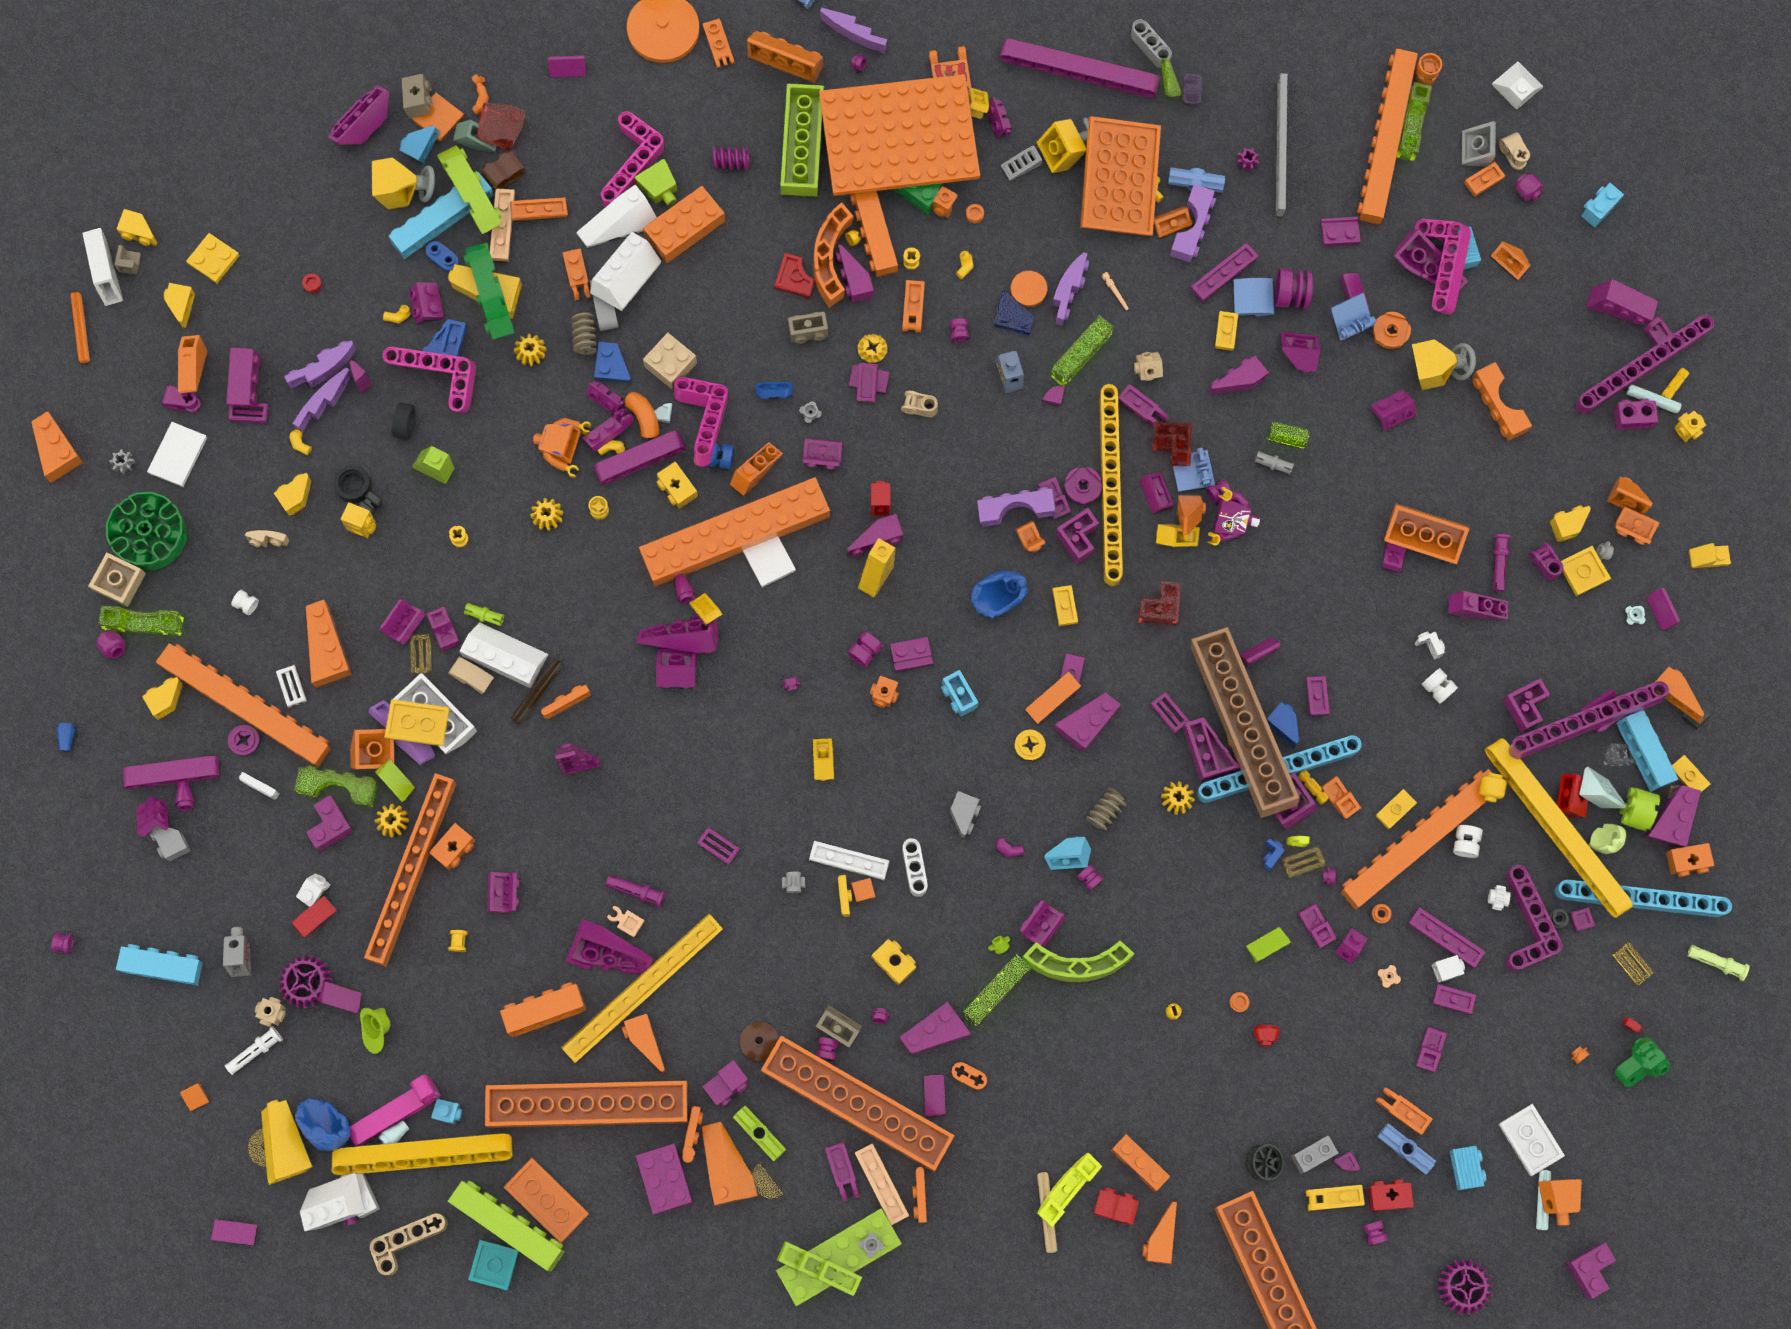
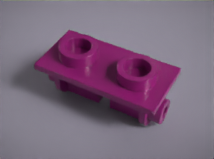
(996, 112)
(598, 393)

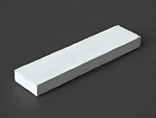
(849, 860)

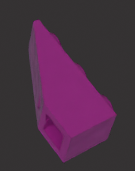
(857, 278)
(1243, 378)
(885, 528)
(1477, 606)

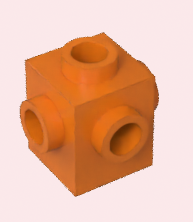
(886, 686)

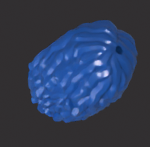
(998, 593)
(322, 1124)

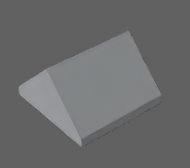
(1479, 145)

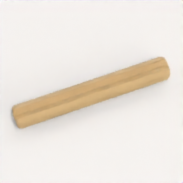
(1049, 1232)

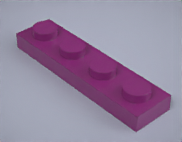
(1224, 272)
(1446, 937)

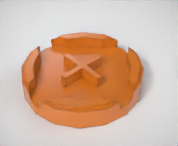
(1029, 288)

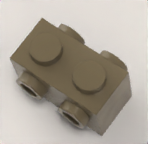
(808, 327)

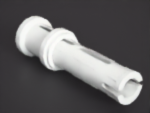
(260, 1042)

